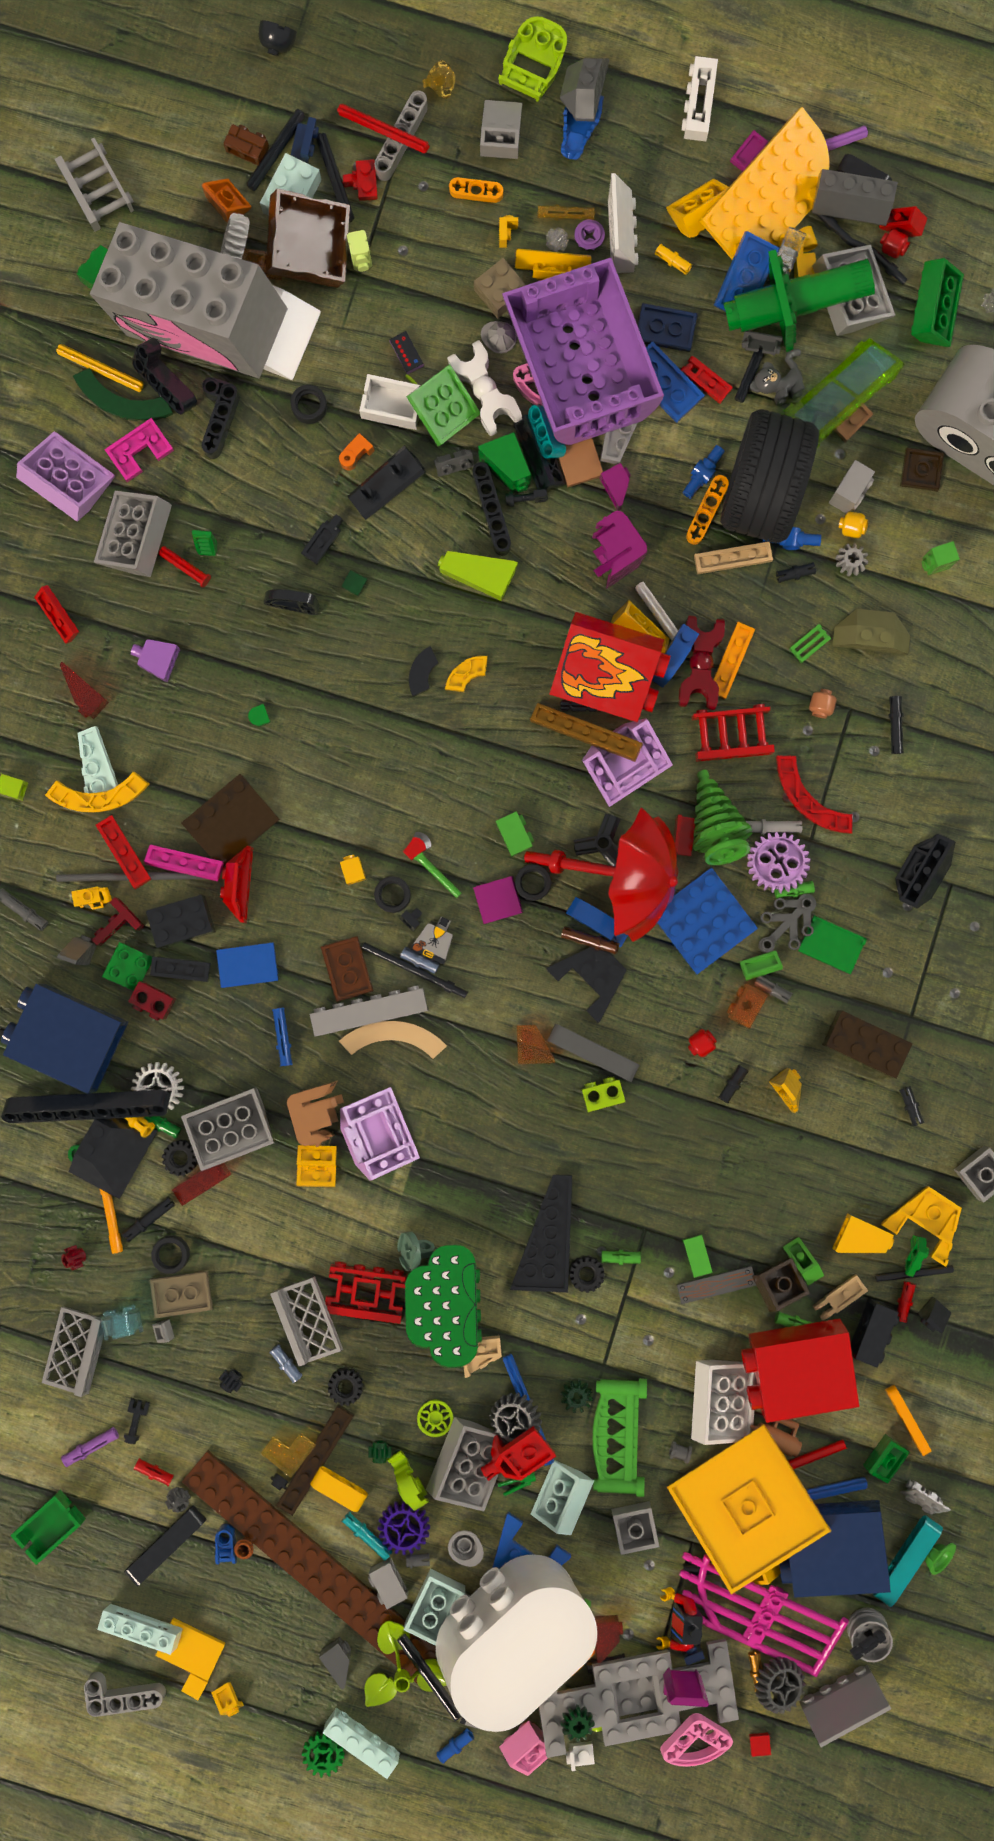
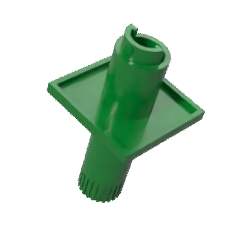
(791, 298)

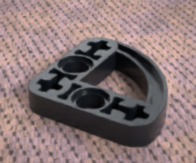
(292, 601)

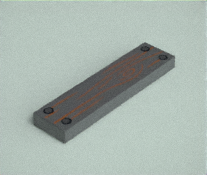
(716, 1284)

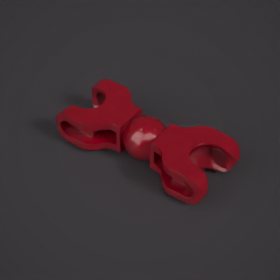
(701, 665)

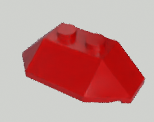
(237, 883)

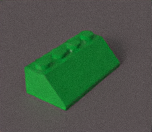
(937, 303)

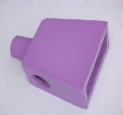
(156, 657)

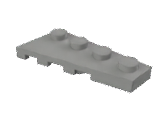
(616, 444)

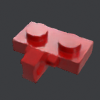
(363, 180)

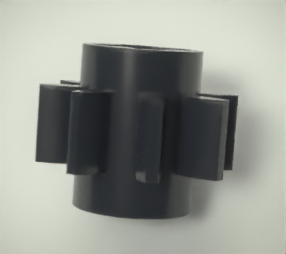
(231, 1380)

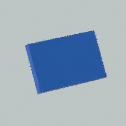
(247, 965)

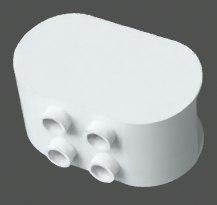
(514, 1641)

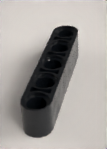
(491, 500)
(165, 1545)

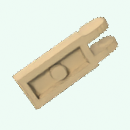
(841, 1296)

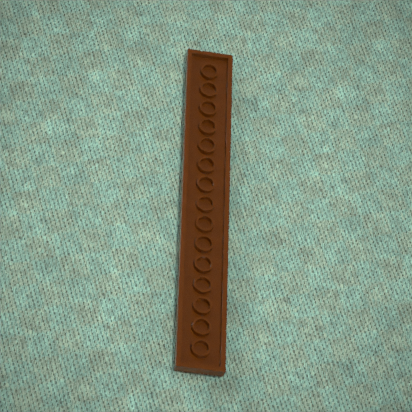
(298, 1554)

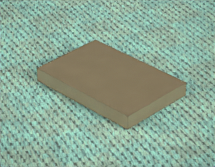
(181, 1294)

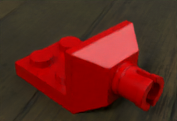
(519, 1456)

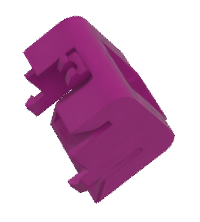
(620, 549)

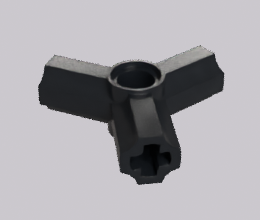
(590, 844)

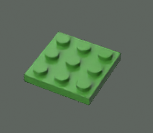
(443, 405)

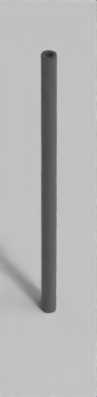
(121, 876)

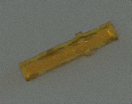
(543, 212)

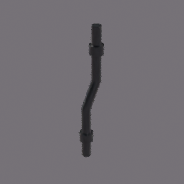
(891, 268)

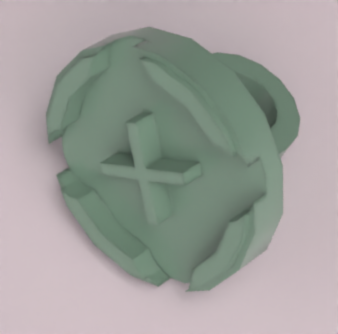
(412, 1250)

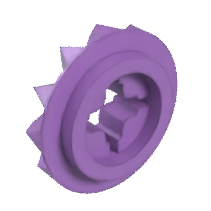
(589, 226)

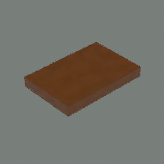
(347, 968)

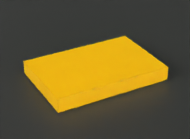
(195, 1652)

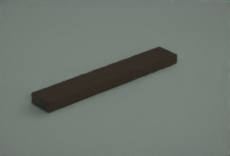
(324, 1446)

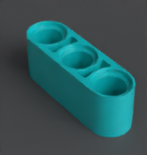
(544, 435)

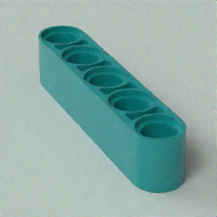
(910, 1558)

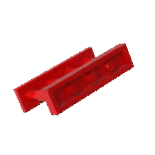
(743, 749)

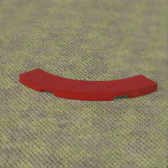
(805, 803)

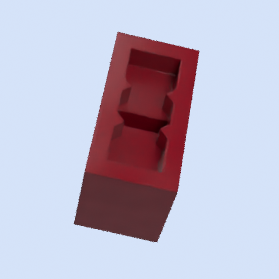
(153, 996)

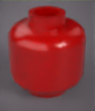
(894, 244)
(702, 1043)

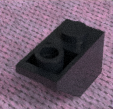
(934, 1315)

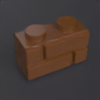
(246, 144)

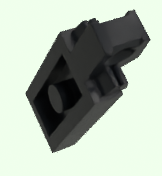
(322, 540)

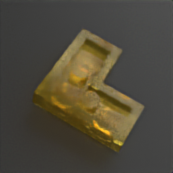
(288, 1458)

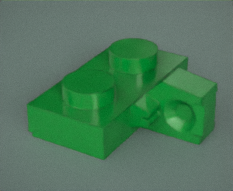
(918, 1252)

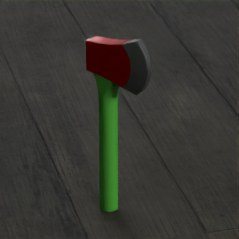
(415, 850)

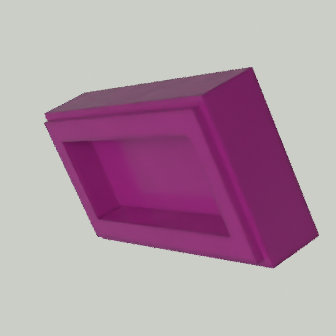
(749, 150)

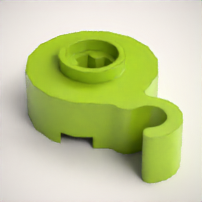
(409, 1488)

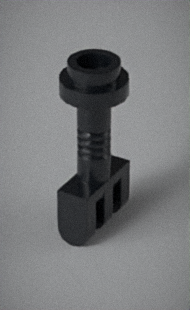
(538, 496)
(137, 1411)

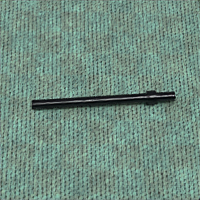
(447, 985)

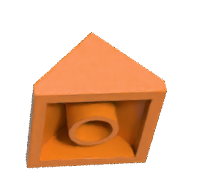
(225, 198)

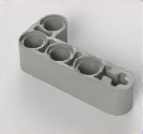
(124, 1694)

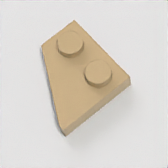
(488, 1351)

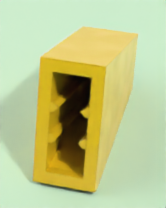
(862, 1237)

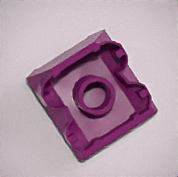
(684, 1688)

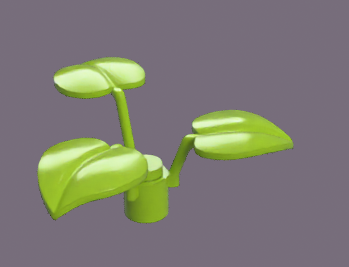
(382, 1689)

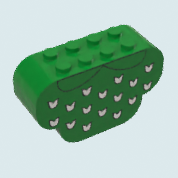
(444, 1306)

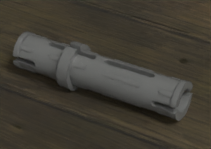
(28, 915)

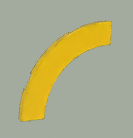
(100, 801)

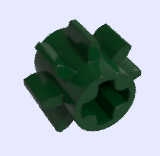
(379, 1452)

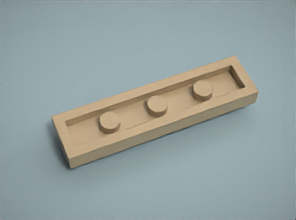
(733, 557)

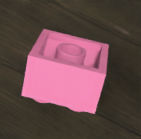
(525, 1748)

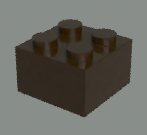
(780, 1284)

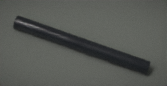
(919, 1273)

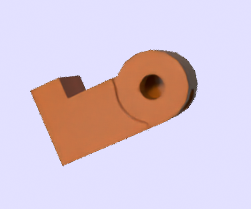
(354, 451)

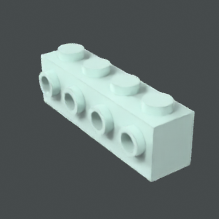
(361, 1743)

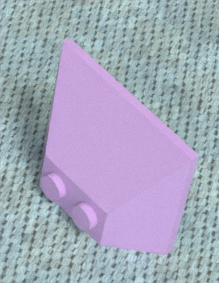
(620, 776)
(377, 1134)

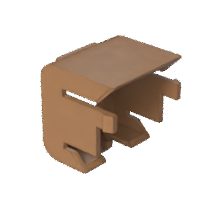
(310, 1117)

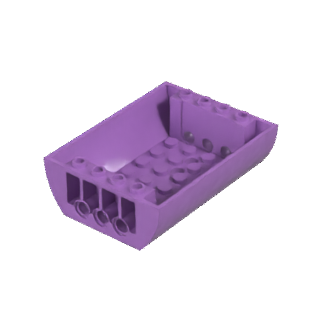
(608, 353)

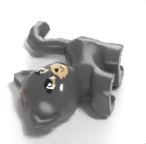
(769, 380)

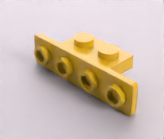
(549, 264)

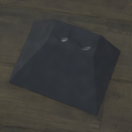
(110, 1154)

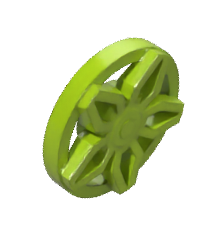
(435, 1418)

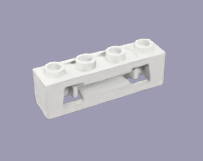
(694, 128)

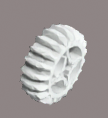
(235, 235)
(158, 1079)

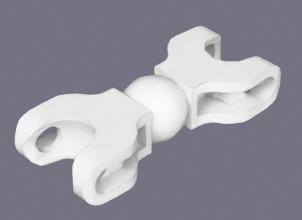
(485, 388)

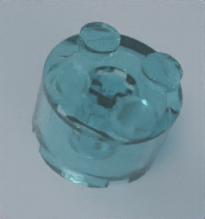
(121, 1323)

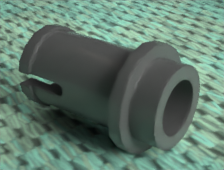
(417, 1560)

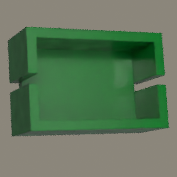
(48, 1527)

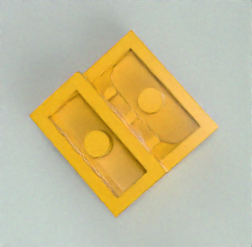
(316, 1166)

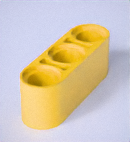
(339, 1489)

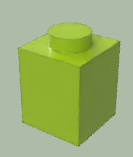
(12, 787)

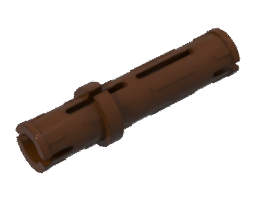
(597, 942)

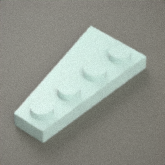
(96, 764)

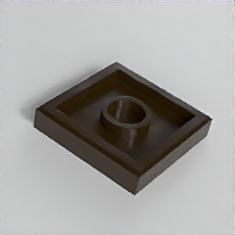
(922, 469)

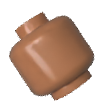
(822, 703)

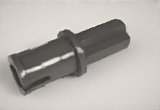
(773, 989)

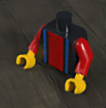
(686, 1623)

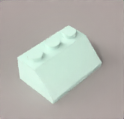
(562, 1498)

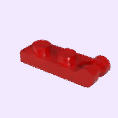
(707, 380)

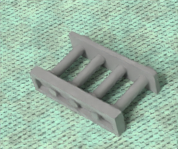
(76, 184)

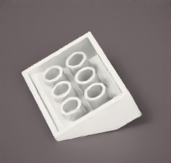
(622, 226)
(292, 336)
(721, 1402)

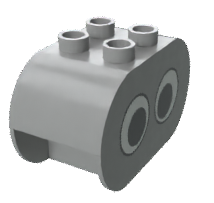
(961, 411)

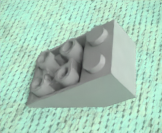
(500, 129)

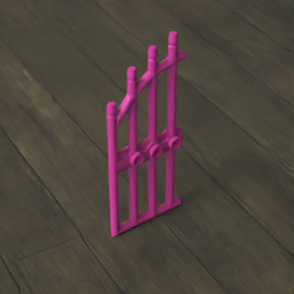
(764, 1616)

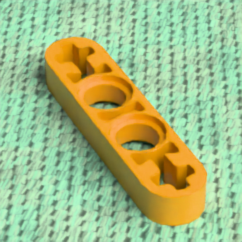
(704, 508)
(908, 1420)

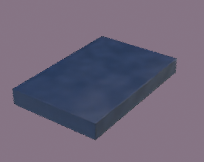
(667, 327)

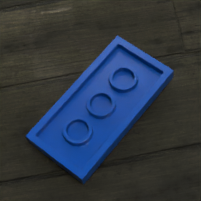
(747, 269)
(679, 391)

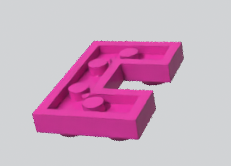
(144, 435)

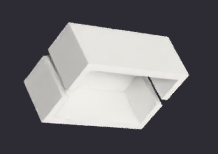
(388, 402)

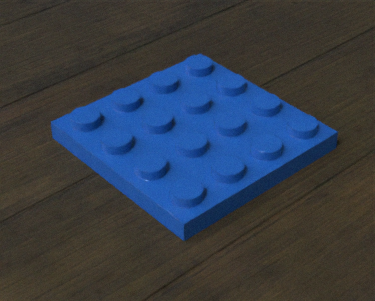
(705, 921)

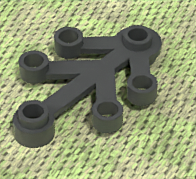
(790, 921)

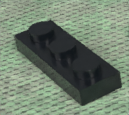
(180, 969)

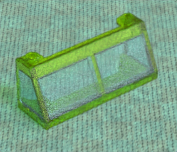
(847, 387)

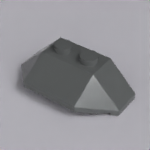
(584, 87)

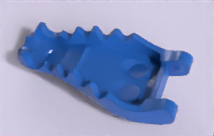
(577, 133)

